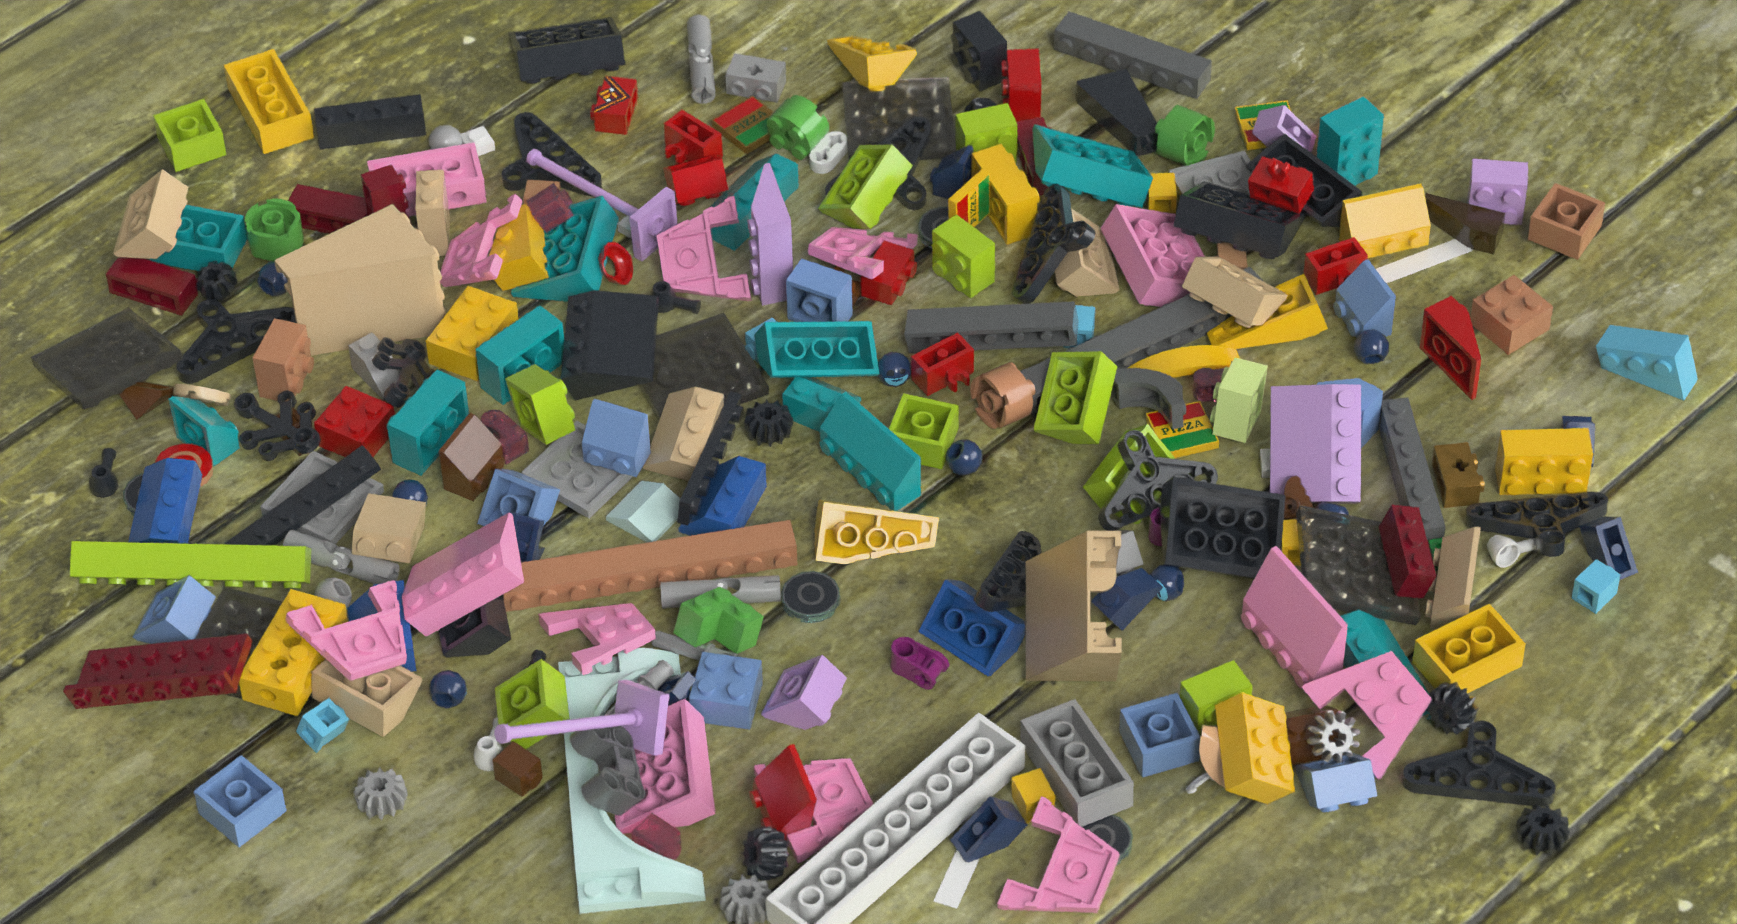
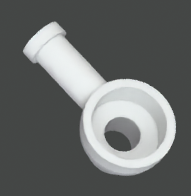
(1506, 551)
(487, 750)

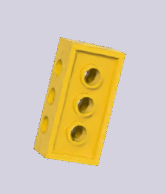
(283, 661)

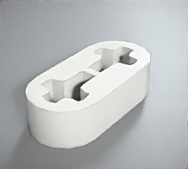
(823, 150)

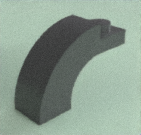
(1150, 390)

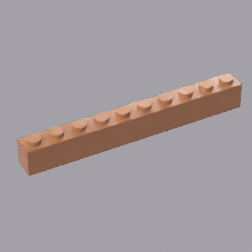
(649, 563)

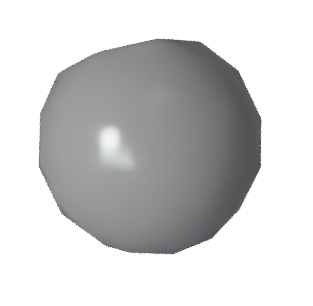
(444, 136)
(334, 590)

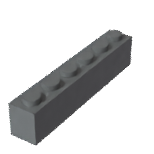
(1139, 55)
(995, 326)
(1409, 464)

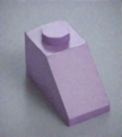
(1278, 121)

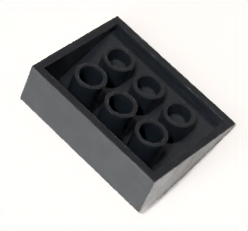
(567, 49)
(1237, 219)
(608, 342)
(1219, 526)

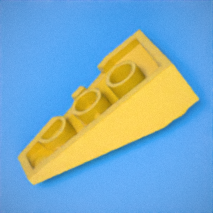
(872, 62)
(1292, 321)
(862, 532)

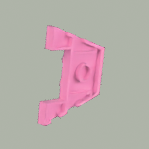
(852, 247)
(467, 253)
(690, 258)
(607, 628)
(361, 644)
(1384, 694)
(838, 804)
(1076, 871)

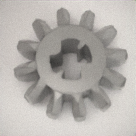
(1343, 742)
(380, 793)
(745, 900)

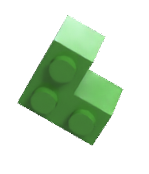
(718, 617)

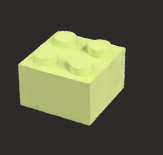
(1238, 399)

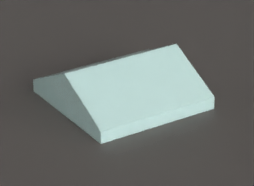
(646, 511)

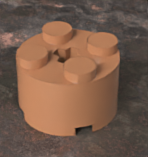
(1002, 395)

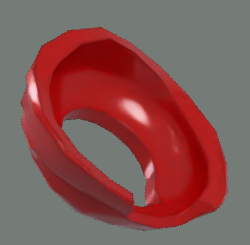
(622, 262)

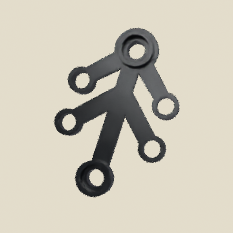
(412, 354)
(302, 439)

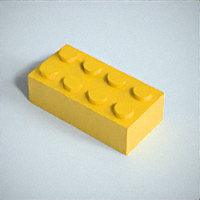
(269, 101)

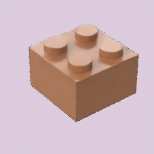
(1566, 221)
(1511, 314)
(282, 359)

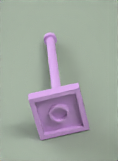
(645, 223)
(637, 710)

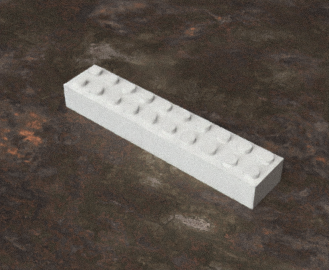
(900, 827)

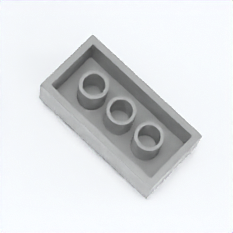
(1077, 763)

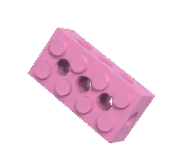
(461, 171)

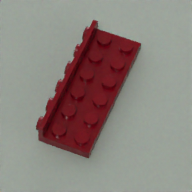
(160, 671)

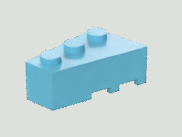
(1649, 358)

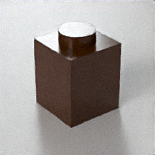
(517, 769)

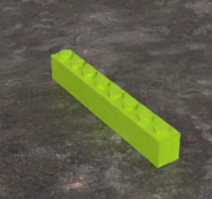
(201, 561)

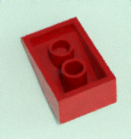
(1452, 344)
(784, 794)

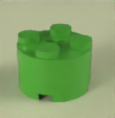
(797, 126)
(1184, 135)
(274, 229)

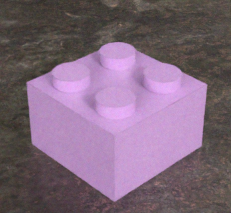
(1499, 187)

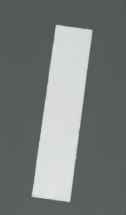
(1422, 260)
(955, 881)

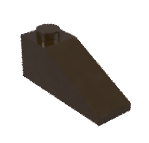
(1467, 223)

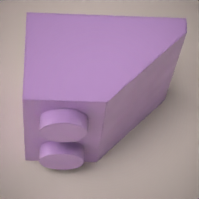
(805, 694)

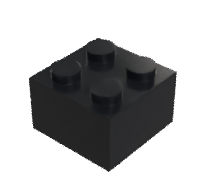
(978, 50)

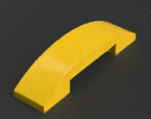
(1188, 360)

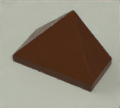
(145, 397)

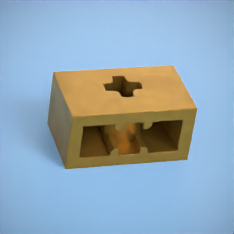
(1457, 474)

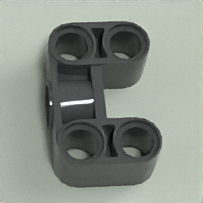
(618, 782)

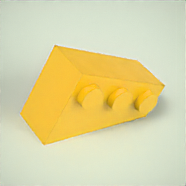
(521, 248)

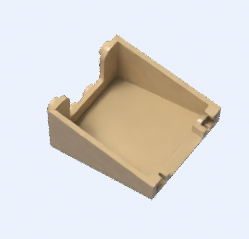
(365, 281)
(1058, 624)

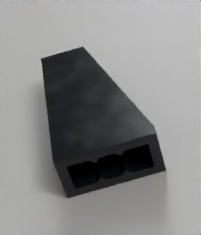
(1120, 109)

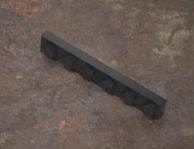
(708, 462)
(309, 500)

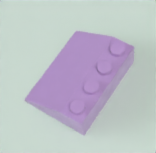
(770, 241)
(1317, 439)

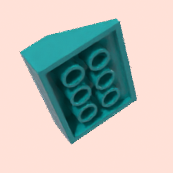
(1090, 167)
(574, 253)

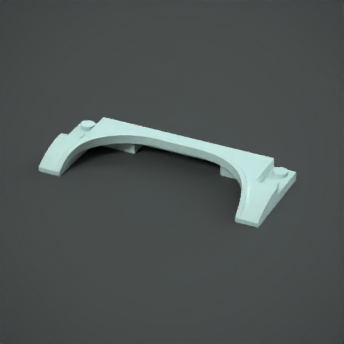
(608, 865)

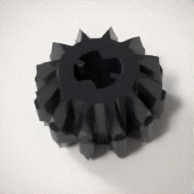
(768, 423)
(1451, 708)
(1542, 829)
(765, 853)

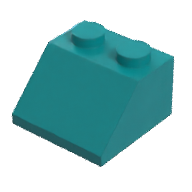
(811, 400)
(203, 427)

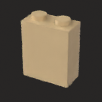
(433, 209)
(388, 528)

